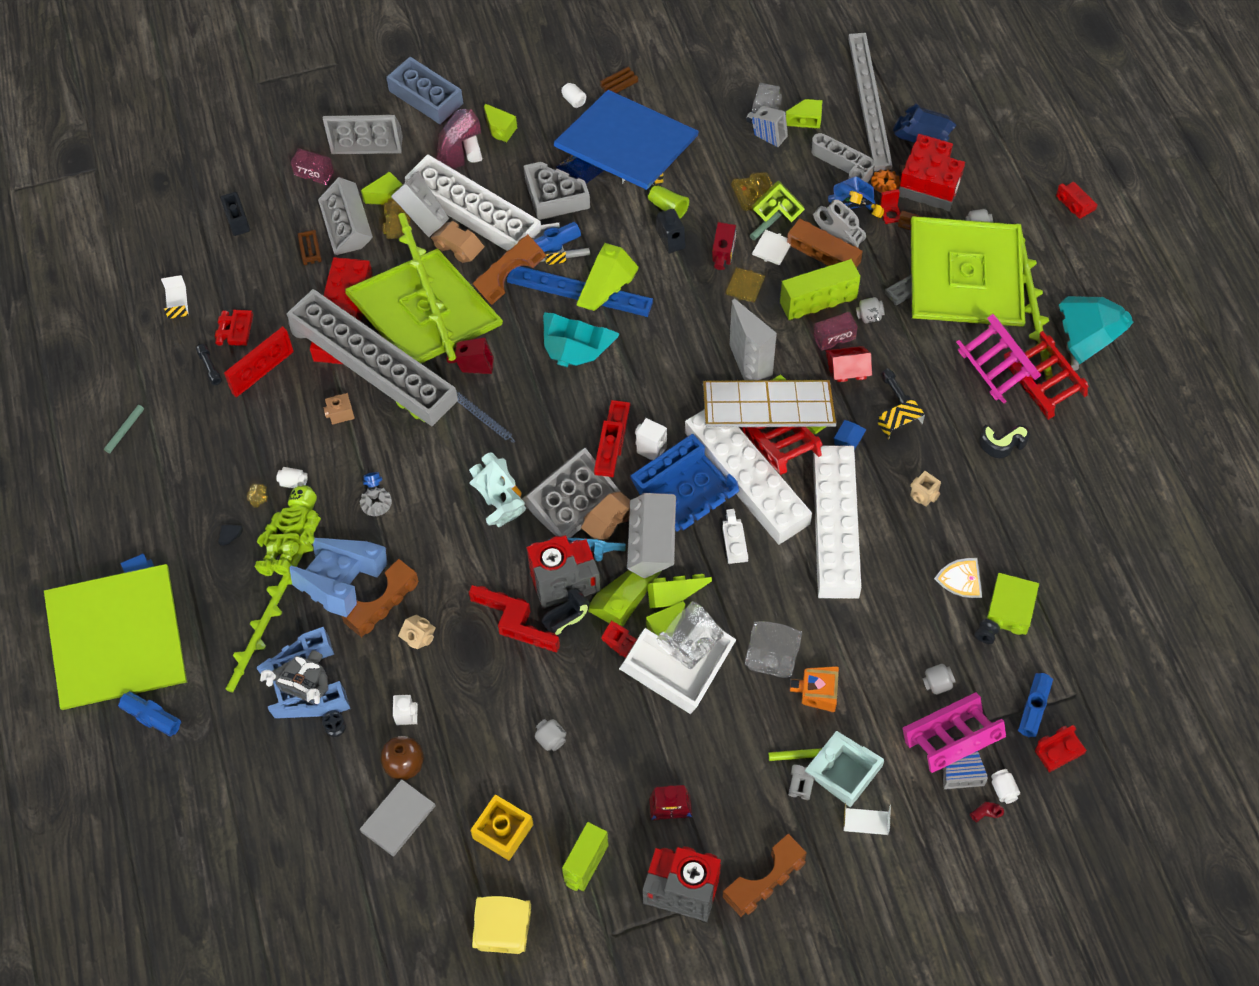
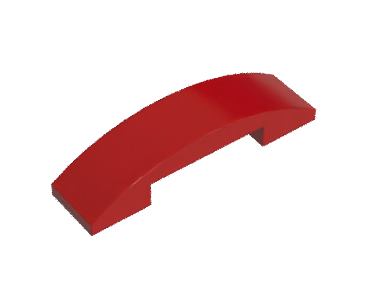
(618, 639)

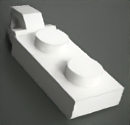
(734, 538)

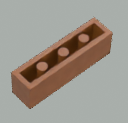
(822, 245)

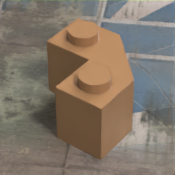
(463, 244)
(606, 515)

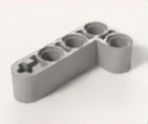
(842, 157)

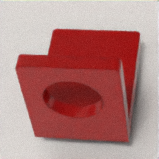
(889, 203)

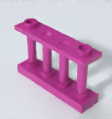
(1005, 342)
(946, 718)

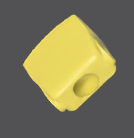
(501, 924)

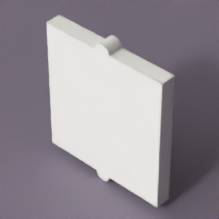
(772, 247)

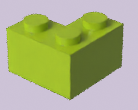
(776, 199)

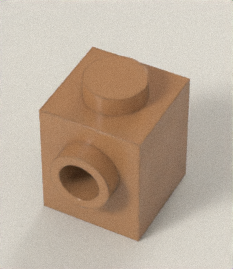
(338, 409)

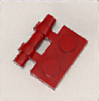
(239, 330)

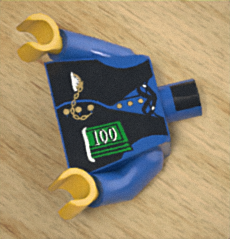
(856, 194)

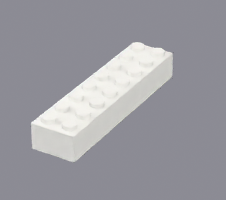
(476, 206)
(759, 483)
(836, 523)

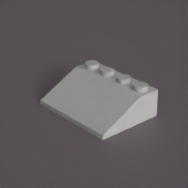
(363, 134)
(751, 344)
(569, 495)

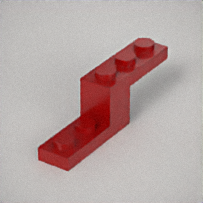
(612, 439)
(514, 618)

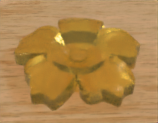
(256, 495)

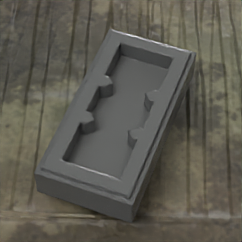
(900, 291)

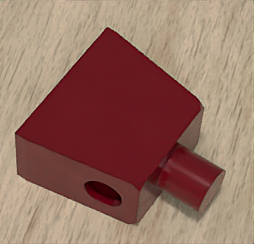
(474, 356)

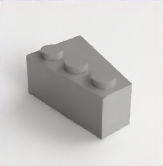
(421, 204)

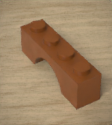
(524, 253)
(366, 614)
(745, 893)

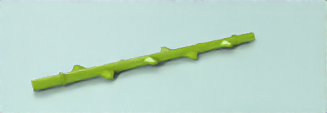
(426, 291)
(1032, 307)
(259, 625)

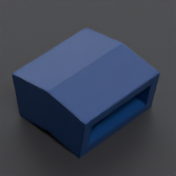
(849, 434)

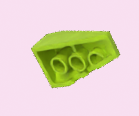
(608, 275)
(620, 597)

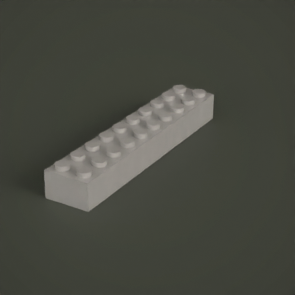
(372, 357)

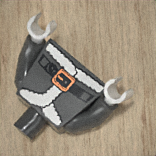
(300, 678)

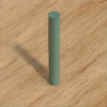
(754, 235)
(123, 429)

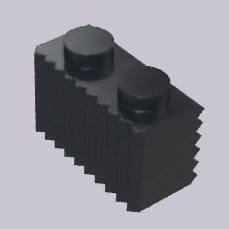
(235, 213)

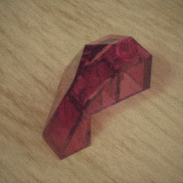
(459, 128)

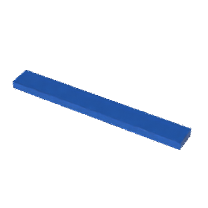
(572, 289)

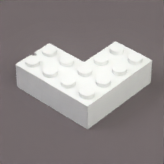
(668, 676)

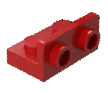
(1076, 199)
(1059, 748)

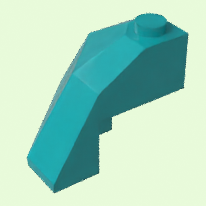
(1092, 324)
(573, 340)

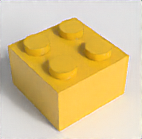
(502, 827)

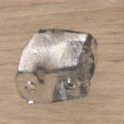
(690, 635)
(773, 649)

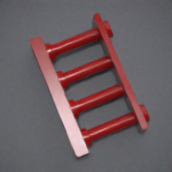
(1036, 391)
(771, 450)

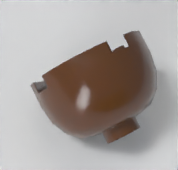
(402, 757)

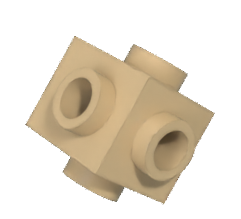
(925, 489)
(417, 632)

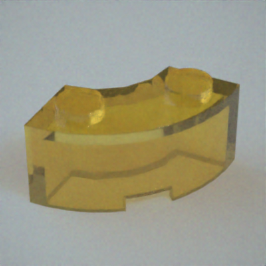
(393, 227)

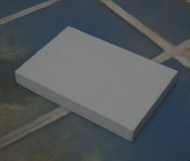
(397, 817)

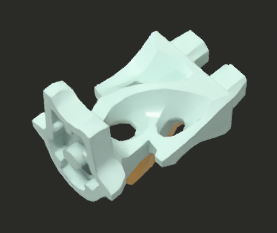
(491, 483)

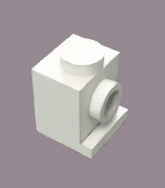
(404, 710)

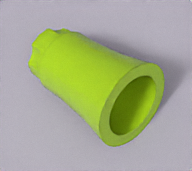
(667, 200)

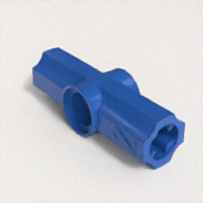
(555, 238)
(149, 713)
(1032, 715)

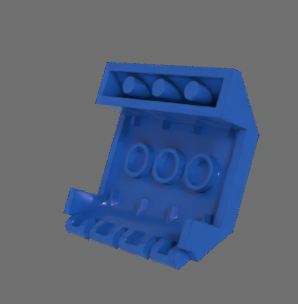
(688, 476)

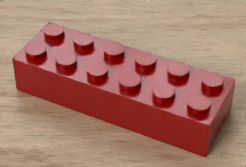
(342, 275)

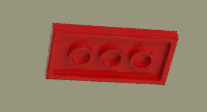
(259, 362)

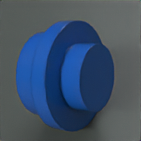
(372, 479)

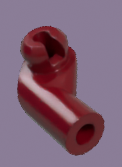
(987, 809)

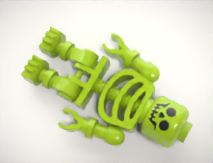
(291, 521)

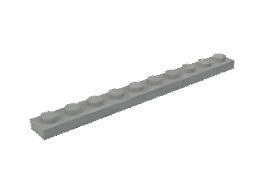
(870, 102)

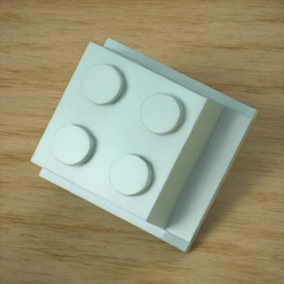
(844, 768)

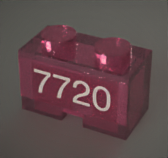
(312, 165)
(835, 330)

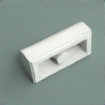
(472, 149)

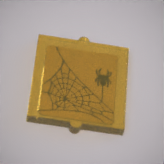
(745, 285)

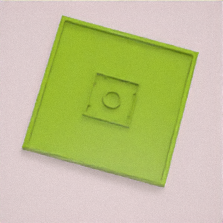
(967, 271)
(402, 315)
(114, 636)

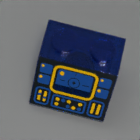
(579, 168)

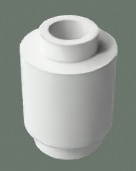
(573, 95)
(291, 477)
(1005, 786)

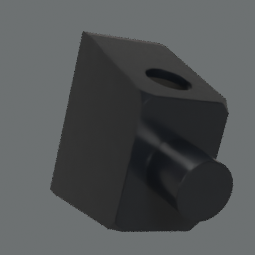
(667, 225)

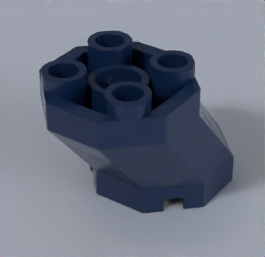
(923, 122)

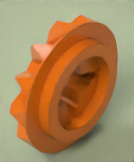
(878, 181)

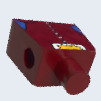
(670, 803)

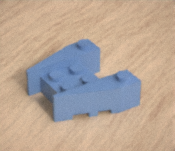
(335, 568)
(291, 706)

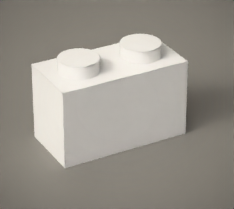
(651, 439)

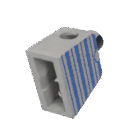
(769, 125)
(965, 772)

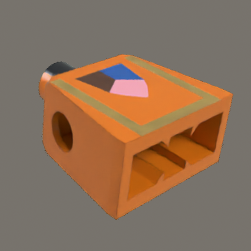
(818, 687)

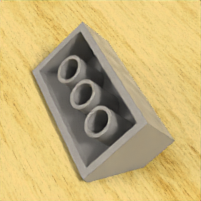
(345, 217)
(651, 533)

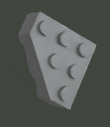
(554, 191)

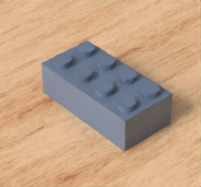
(425, 90)

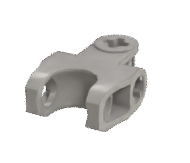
(841, 225)

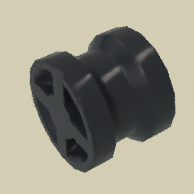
(987, 631)
(331, 719)

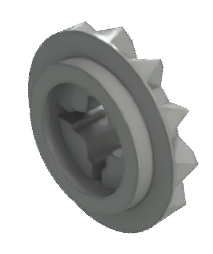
(377, 508)

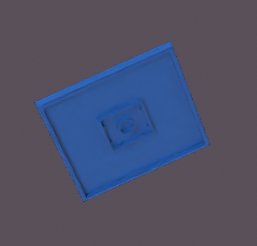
(626, 139)

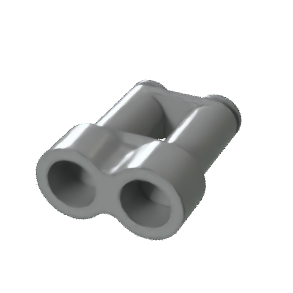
(798, 773)

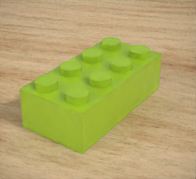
(819, 289)

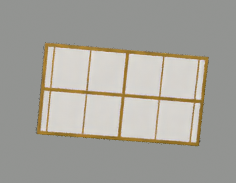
(768, 403)

